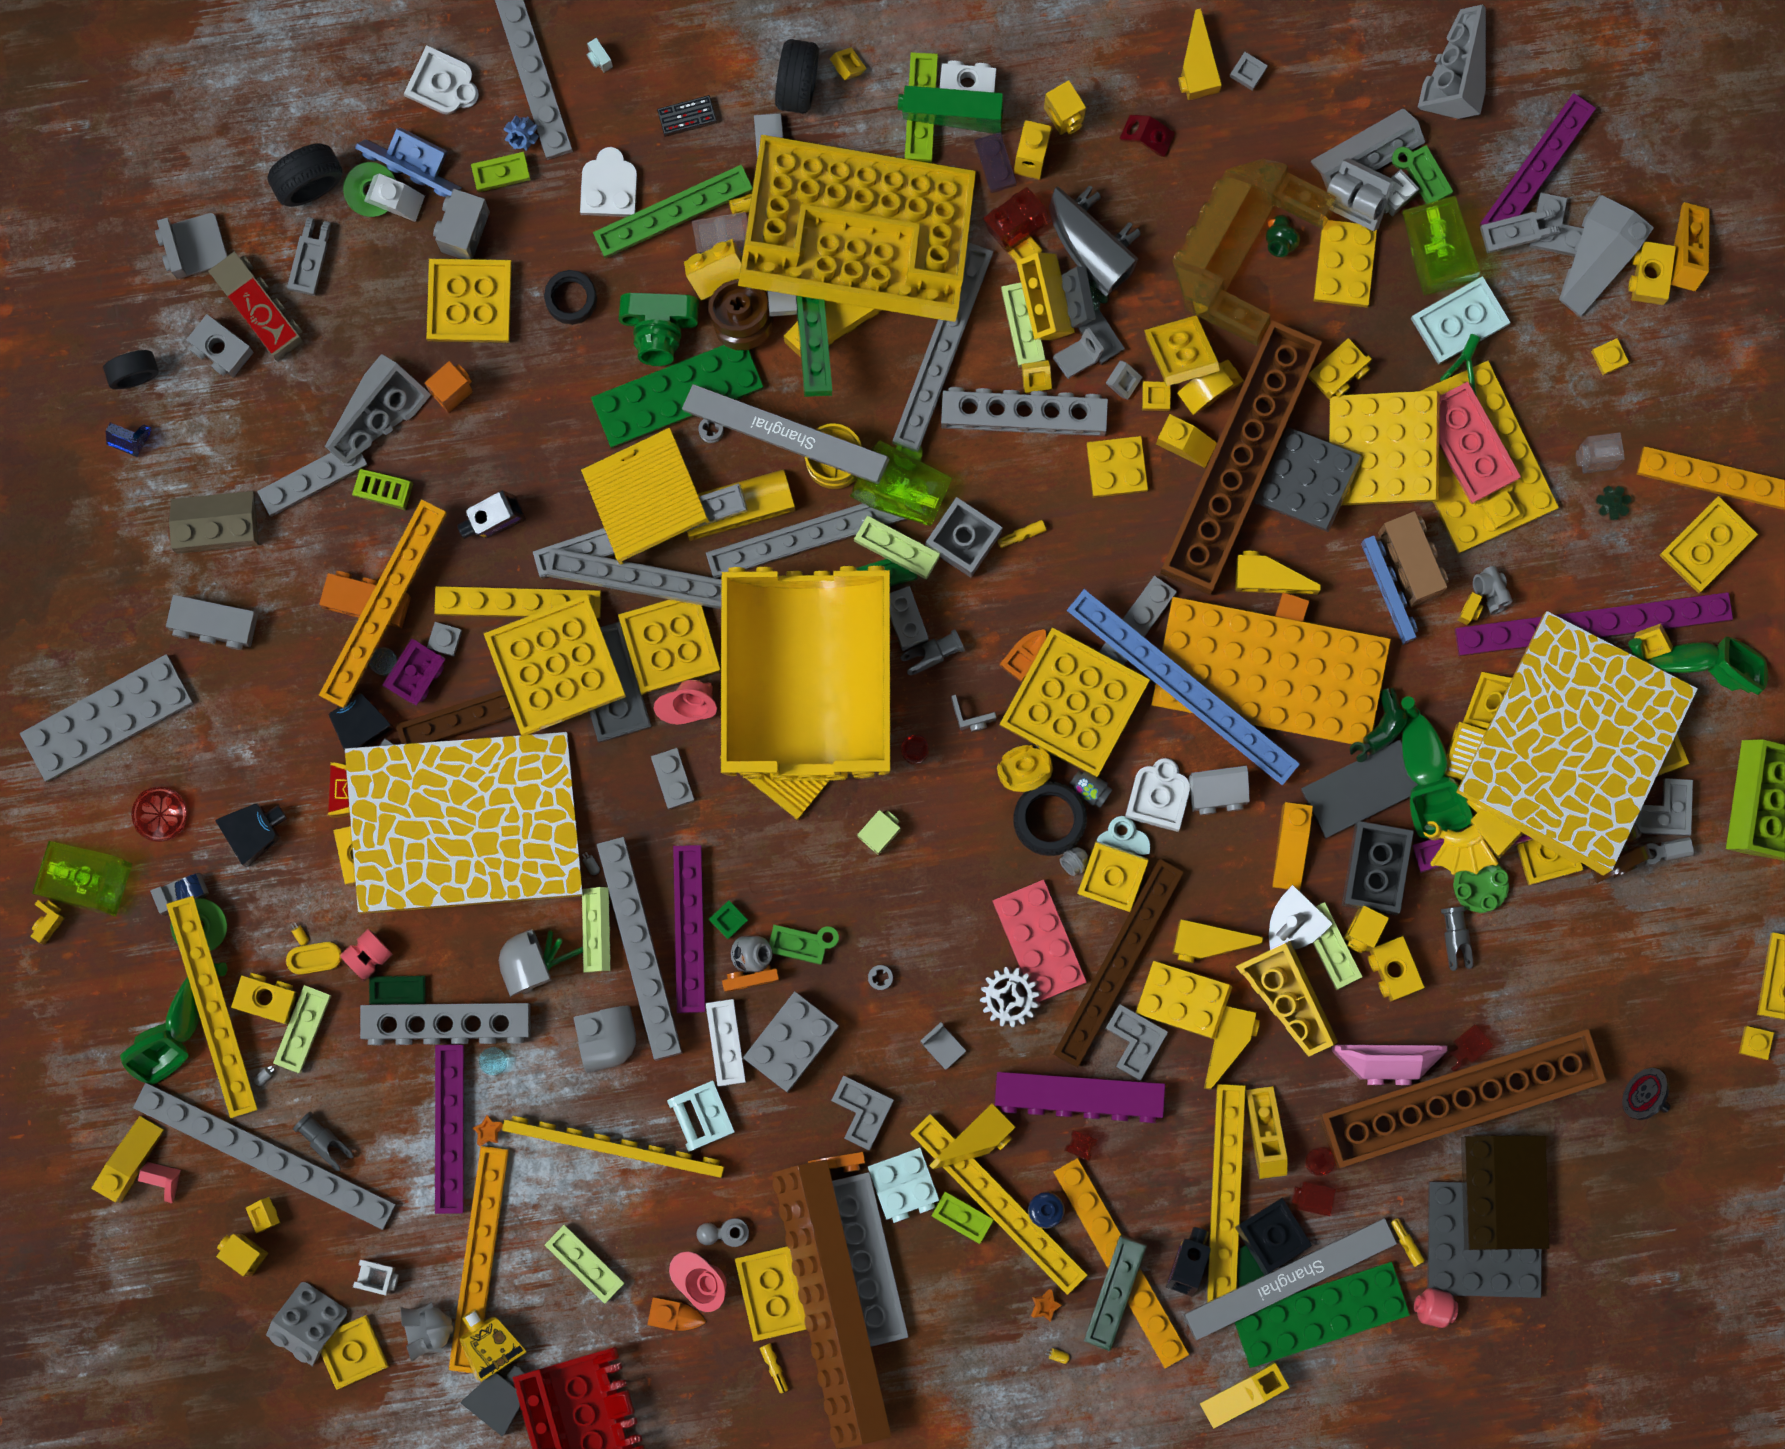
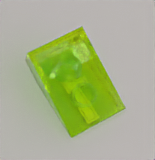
(1440, 245)
(905, 489)
(82, 878)

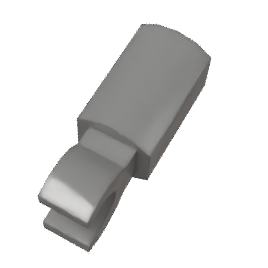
(1671, 850)

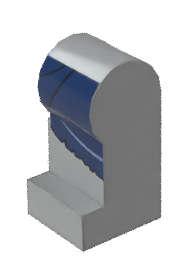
(186, 887)

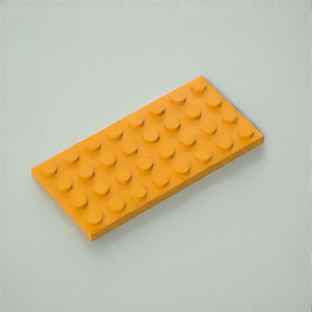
(1278, 669)

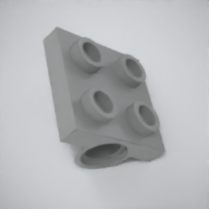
(1360, 193)

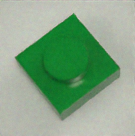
(728, 920)

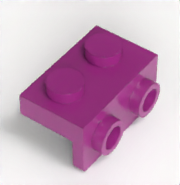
(414, 672)

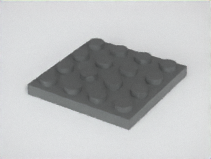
(1473, 1271)

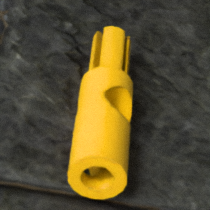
(1023, 533)
(1407, 1243)
(774, 1369)

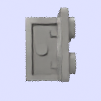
(191, 245)
(306, 1323)

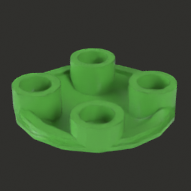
(1483, 890)

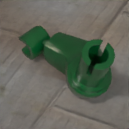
(1388, 728)

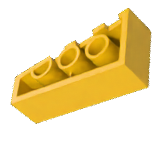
(840, 320)
(1288, 993)

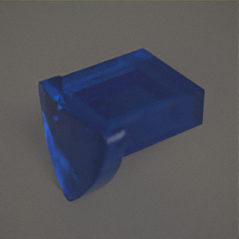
(127, 440)

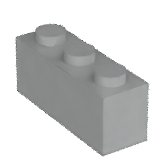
(211, 622)

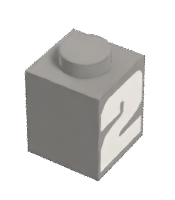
(1402, 192)

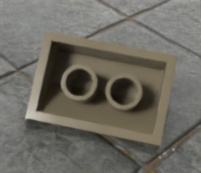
(213, 522)

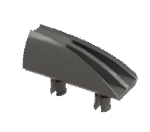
(1089, 243)

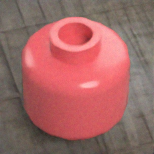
(1436, 1308)

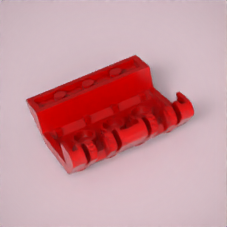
(577, 1405)

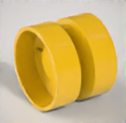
(826, 475)

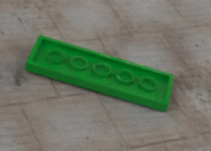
(658, 397)
(1322, 1315)

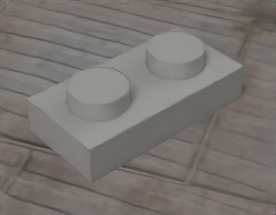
(672, 778)

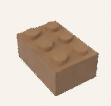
(1413, 559)

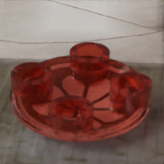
(159, 814)

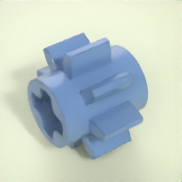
(521, 133)

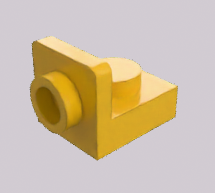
(47, 925)

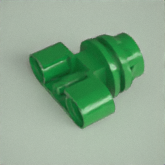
(657, 323)

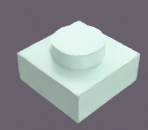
(598, 55)

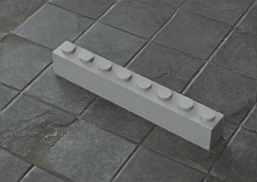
(639, 949)

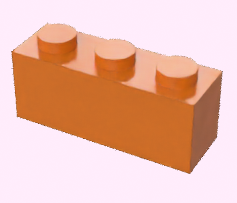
(350, 597)

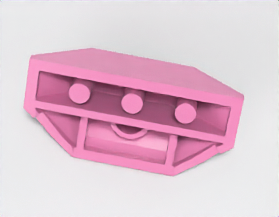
(1389, 1062)

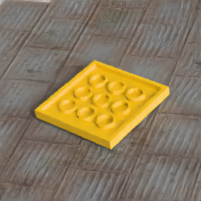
(1397, 443)
(554, 665)
(1074, 702)

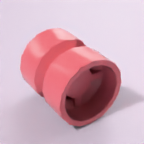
(373, 948)

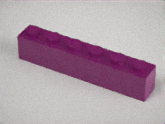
(1079, 1095)

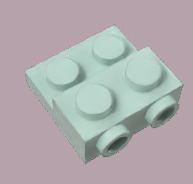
(903, 1185)

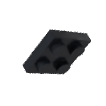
(1273, 1236)

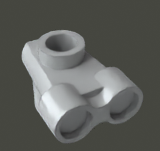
(1492, 585)

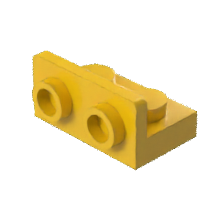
(1339, 369)

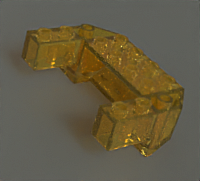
(1227, 232)

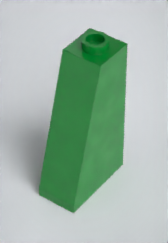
(953, 108)

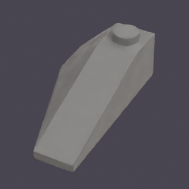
(1460, 73)
(1606, 245)
(378, 404)

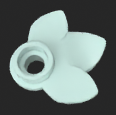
(1133, 841)

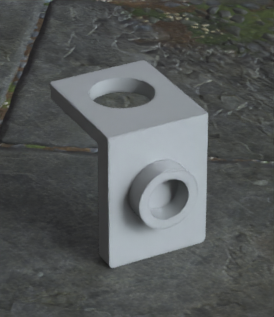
(1079, 355)
(974, 724)
(942, 1046)

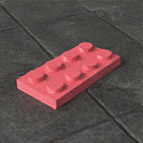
(1473, 445)
(1039, 940)

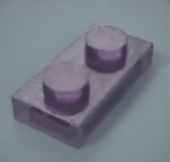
(995, 162)

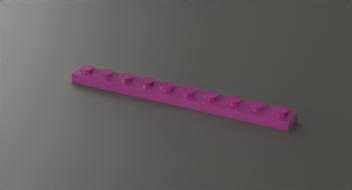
(1599, 622)

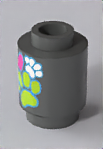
(1091, 788)

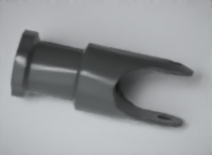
(933, 651)
(1457, 937)
(320, 1139)

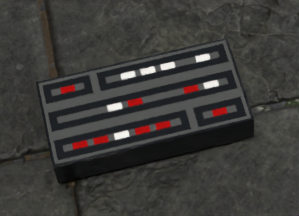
(686, 115)

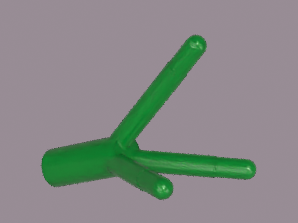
(1466, 355)
(550, 953)

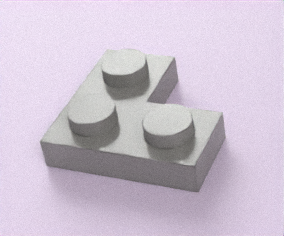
(1564, 241)
(1675, 813)
(1143, 1040)
(869, 1109)

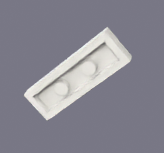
(725, 1042)

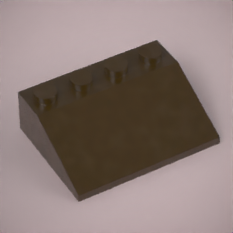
(1504, 1192)

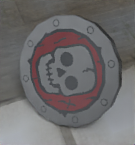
(1646, 1094)

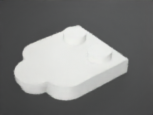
(441, 83)
(608, 185)
(1159, 795)

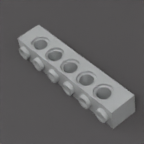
(1037, 422)
(373, 1017)

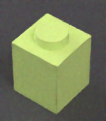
(879, 831)

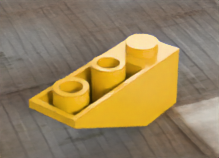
(1244, 1395)

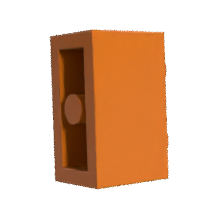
(449, 386)

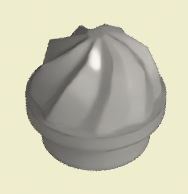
(1074, 861)

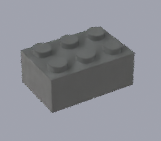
(1377, 868)

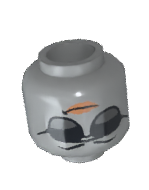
(751, 953)

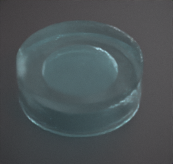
(383, 661)
(493, 1061)

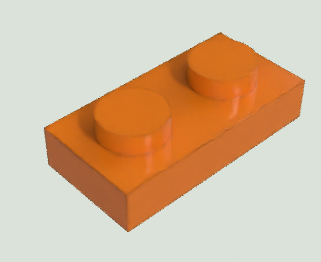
(737, 980)

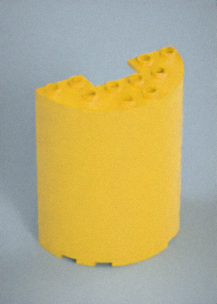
(805, 674)

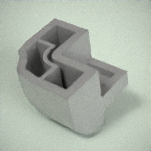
(523, 963)
(605, 1037)

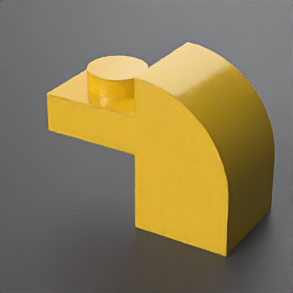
(1207, 389)

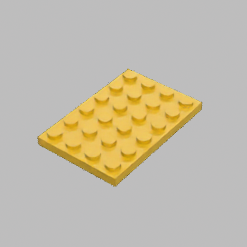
(1468, 522)

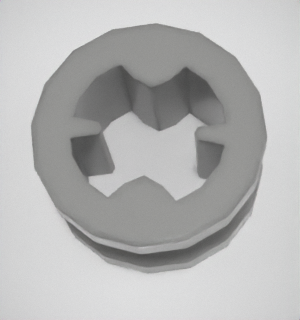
(703, 433)
(887, 982)

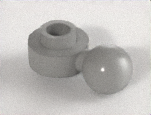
(708, 1233)

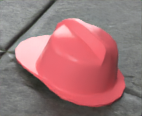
(687, 704)
(698, 1280)

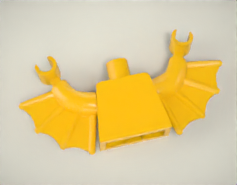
(1469, 848)

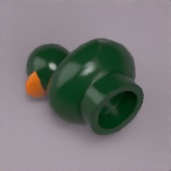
(1281, 237)

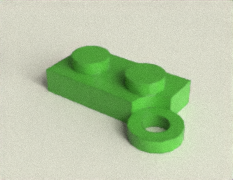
(1424, 173)
(801, 944)

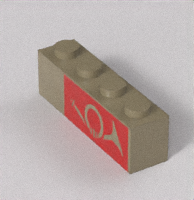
(255, 305)

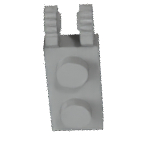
(1517, 231)
(309, 259)

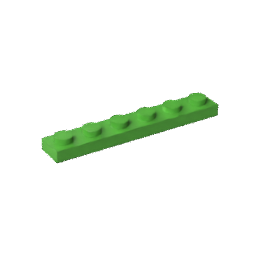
(673, 211)

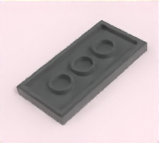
(628, 713)
(1359, 790)

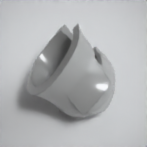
(425, 1329)

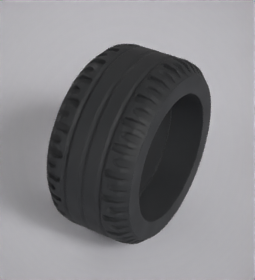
(796, 76)
(305, 175)
(1050, 848)

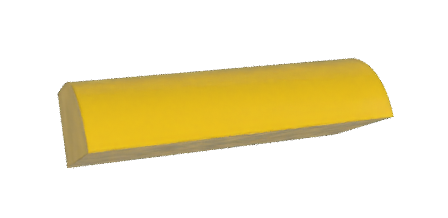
(765, 498)

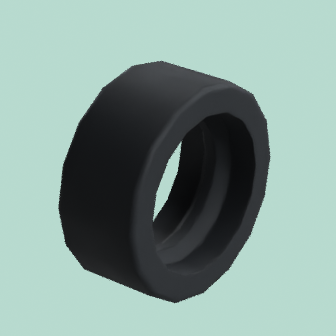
(570, 276)
(130, 369)

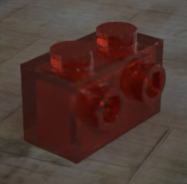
(1017, 219)

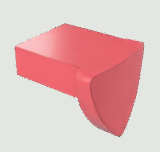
(161, 1176)

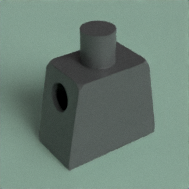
(495, 1401)

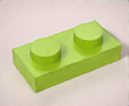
(500, 172)
(962, 1217)

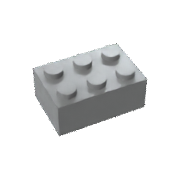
(791, 1042)

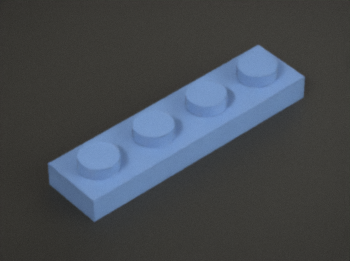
(1385, 579)

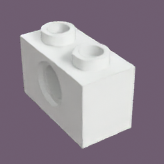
(955, 71)

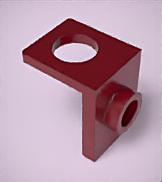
(1149, 133)

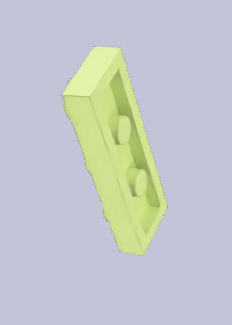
(1025, 347)
(896, 547)
(596, 929)
(1336, 954)
(302, 1029)
(584, 1264)

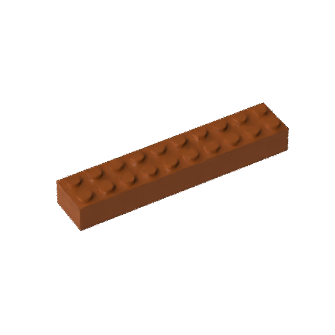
(1240, 457)
(1462, 1098)
(831, 1304)

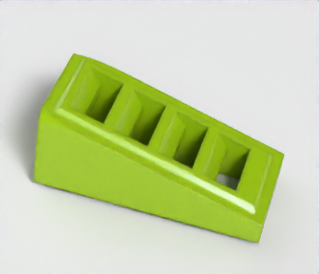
(403, 497)

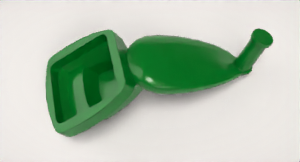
(1730, 663)
(1426, 765)
(160, 1048)

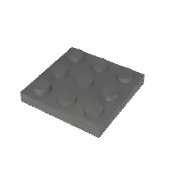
(1308, 479)

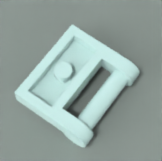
(709, 1112)

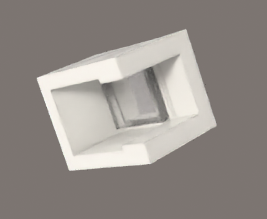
(376, 1277)

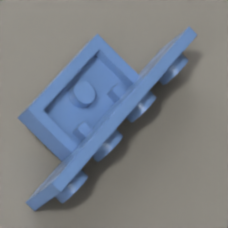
(413, 157)

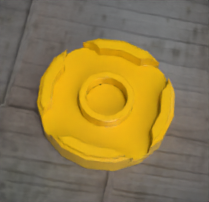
(1024, 768)

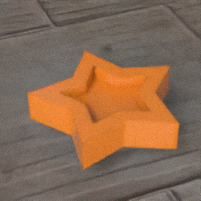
(488, 1131)
(1045, 1305)

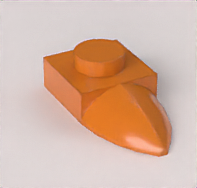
(1023, 654)
(849, 1162)
(674, 1315)

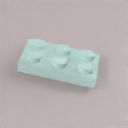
(1451, 320)

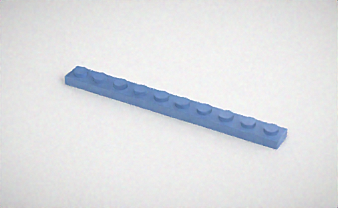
(1183, 687)

